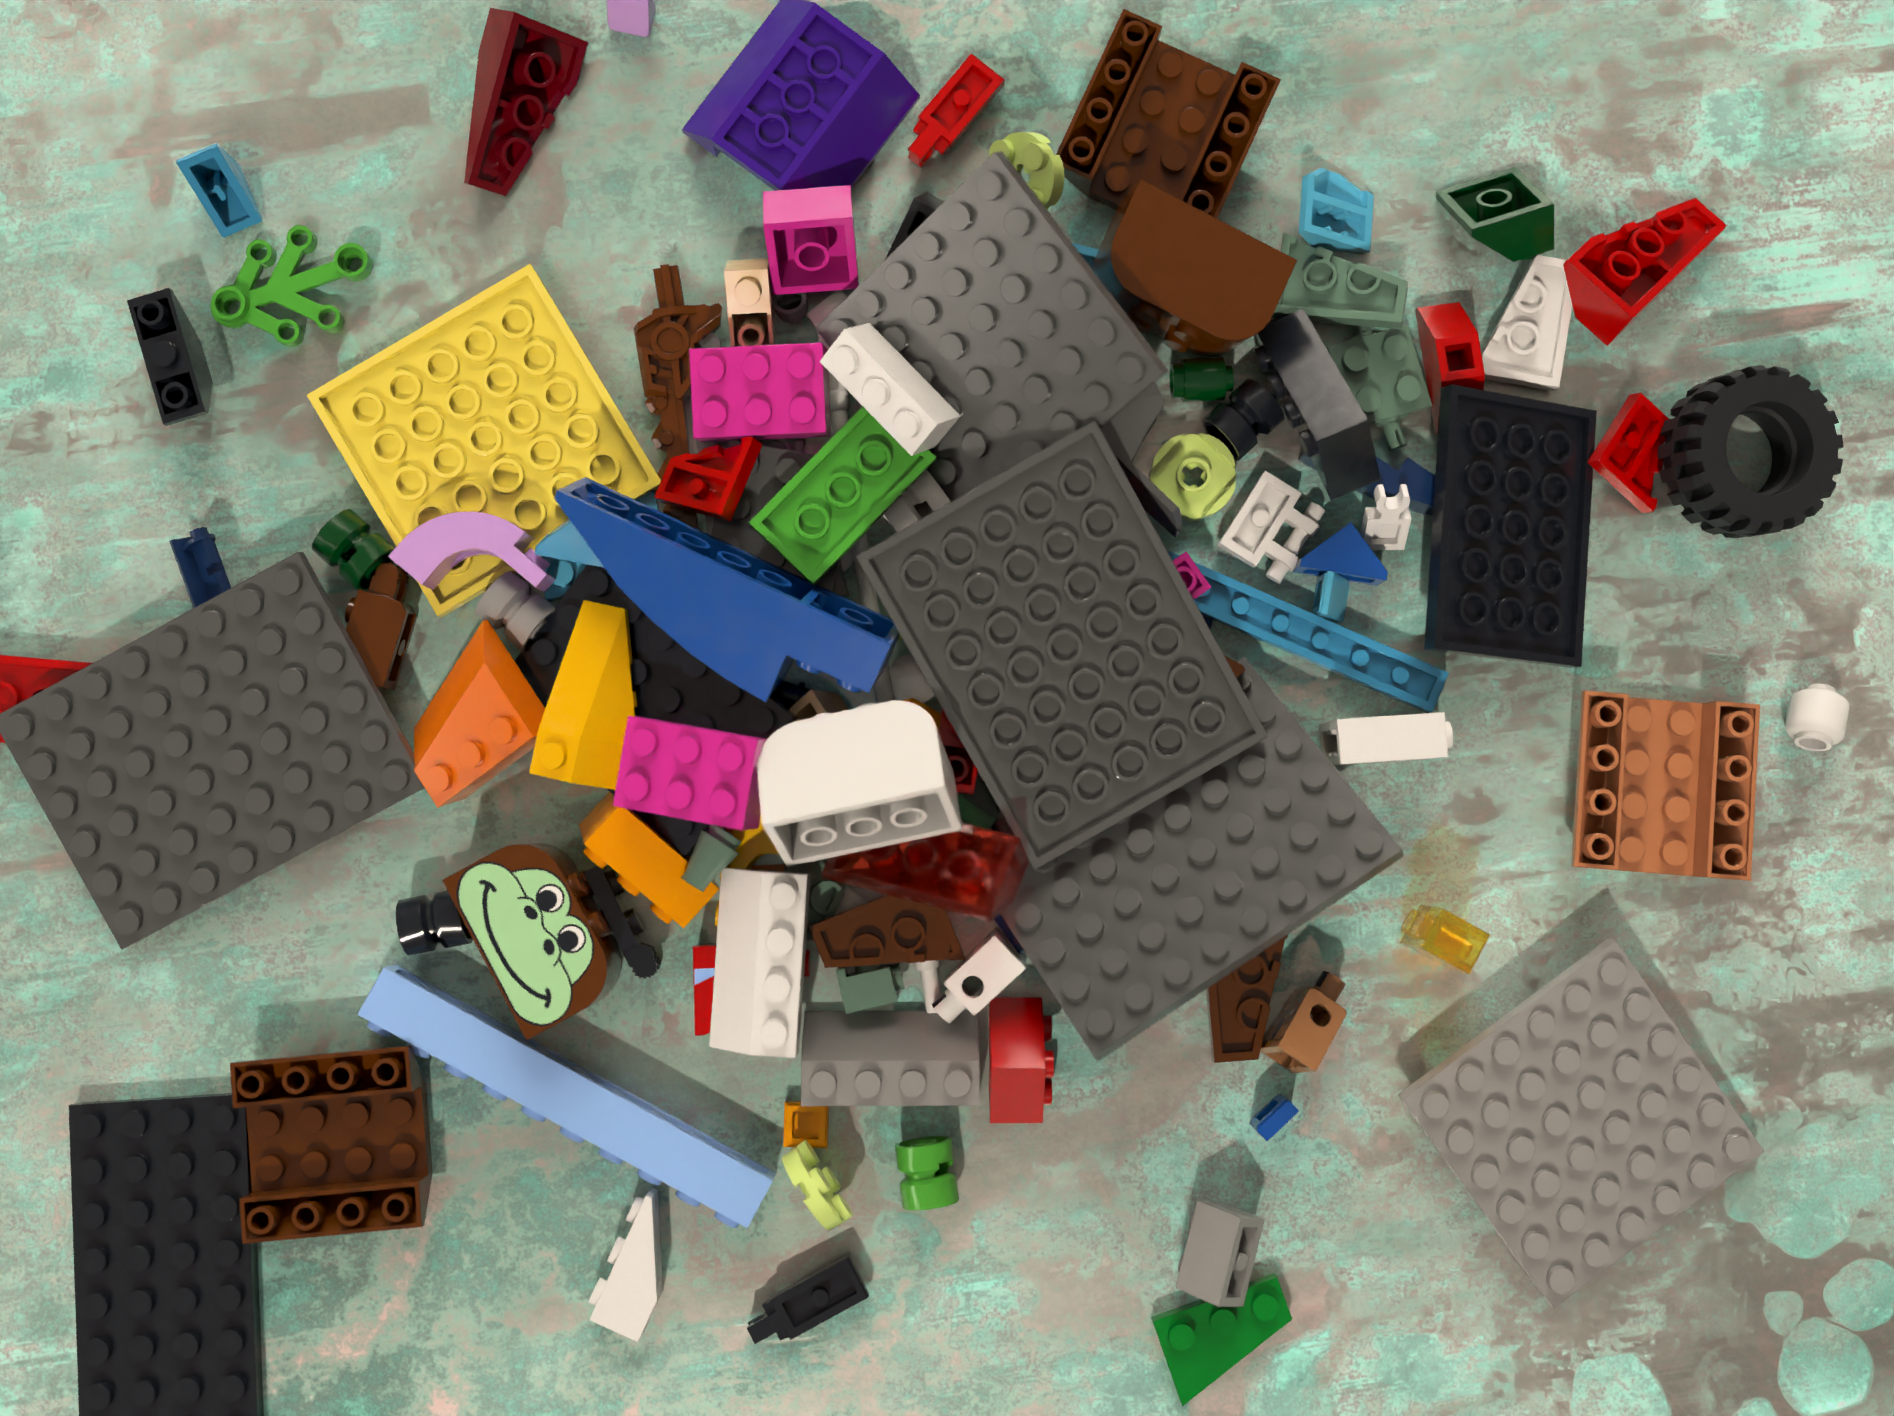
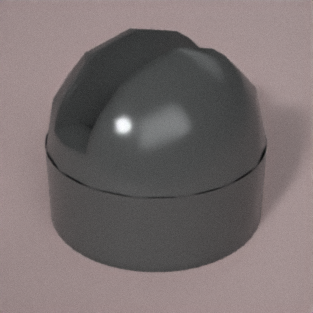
(790, 307)

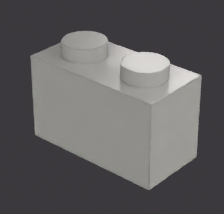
(1219, 1253)

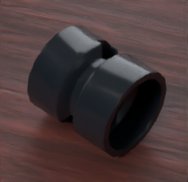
(1248, 414)
(426, 923)

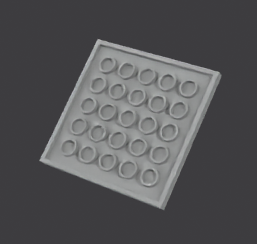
(1581, 1122)

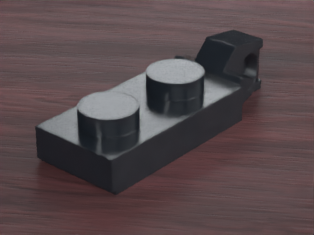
(810, 1301)

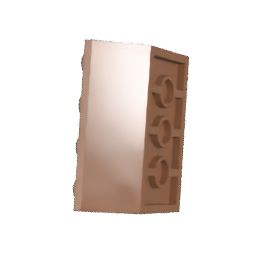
(1666, 786)

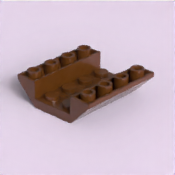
(1162, 121)
(334, 1143)

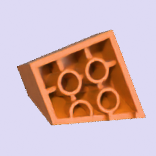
(476, 721)

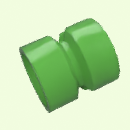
(926, 1173)

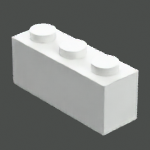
(889, 388)

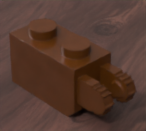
(382, 624)

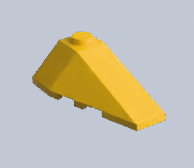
(589, 702)

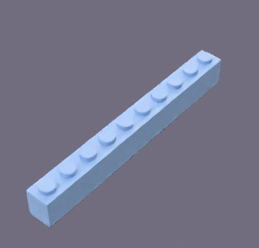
(567, 1095)

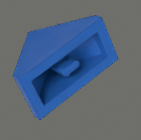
(1345, 555)

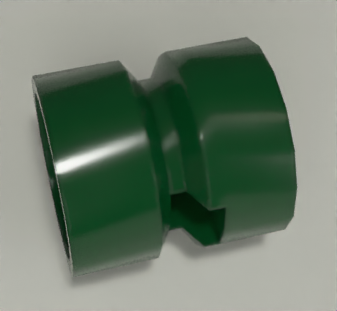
(348, 543)

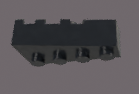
(1318, 403)

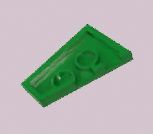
(1209, 1340)

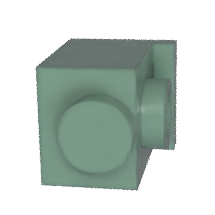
(869, 986)

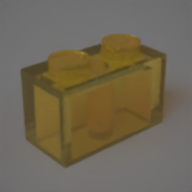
(1443, 938)

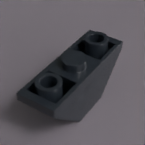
(172, 356)

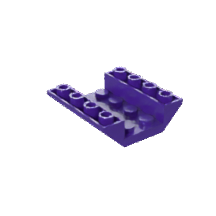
(804, 102)

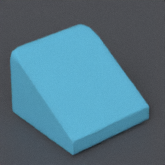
(1331, 597)

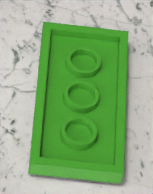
(838, 496)

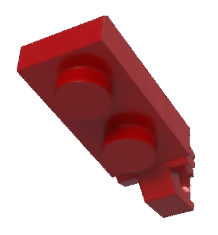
(954, 109)

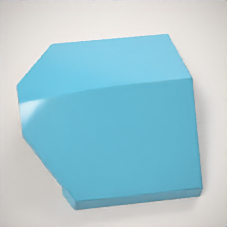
(1335, 213)

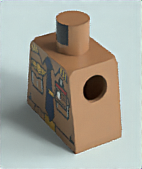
(1296, 1039)

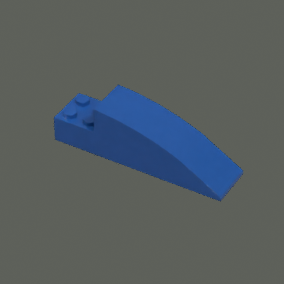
(726, 603)

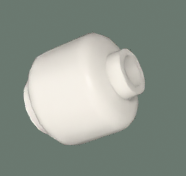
(1817, 717)

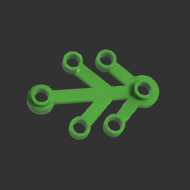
(285, 287)

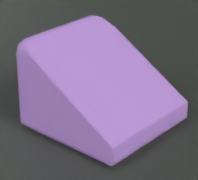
(631, 16)

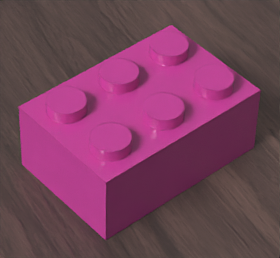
(759, 392)
(690, 773)

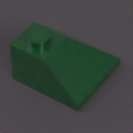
(1503, 213)

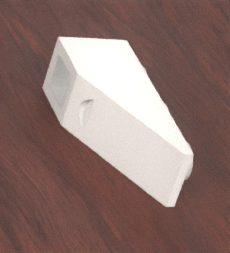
(636, 1281)

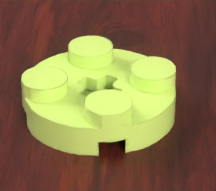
(1037, 158)
(1217, 474)
(817, 1185)

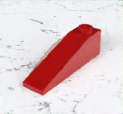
(1626, 270)

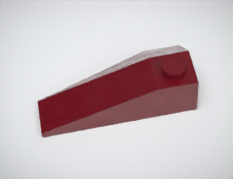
(518, 86)

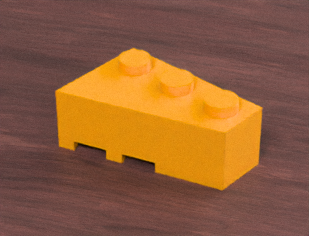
(643, 860)

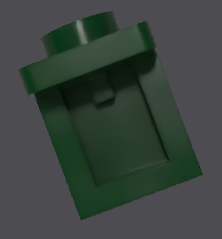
(979, 808)

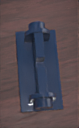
(200, 566)

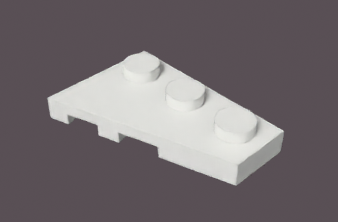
(1533, 329)

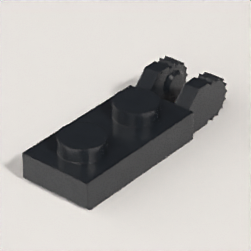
(623, 922)

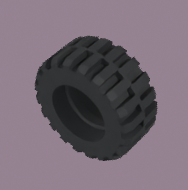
(1800, 441)

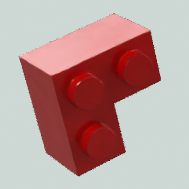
(1018, 1060)

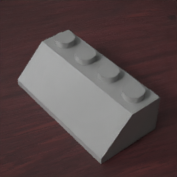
(889, 1059)

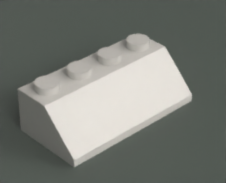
(760, 962)

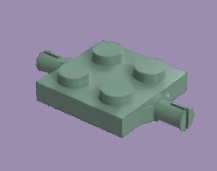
(1383, 377)

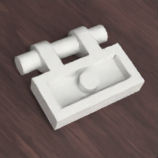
(1260, 520)

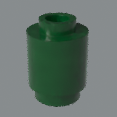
(1201, 379)

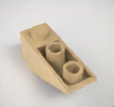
(749, 302)

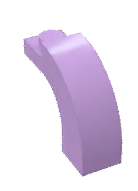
(450, 538)

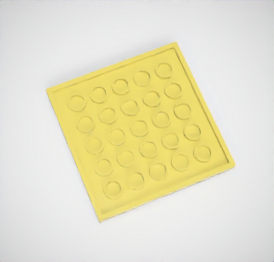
(481, 418)

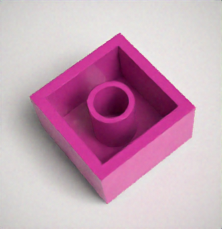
(810, 239)

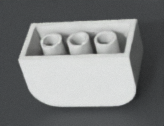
(856, 782)

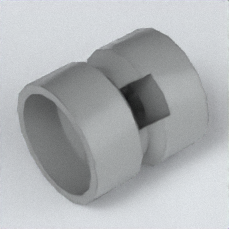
(510, 606)

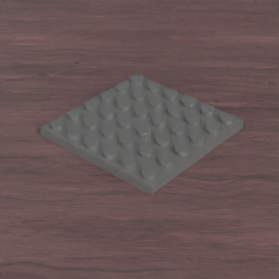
(1001, 327)

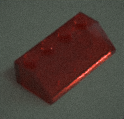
(956, 871)

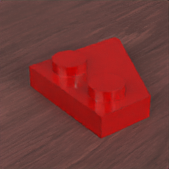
(1630, 451)
(710, 479)

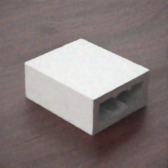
(1386, 739)

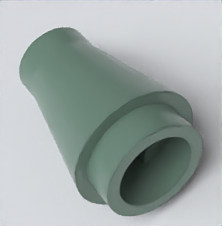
(711, 855)

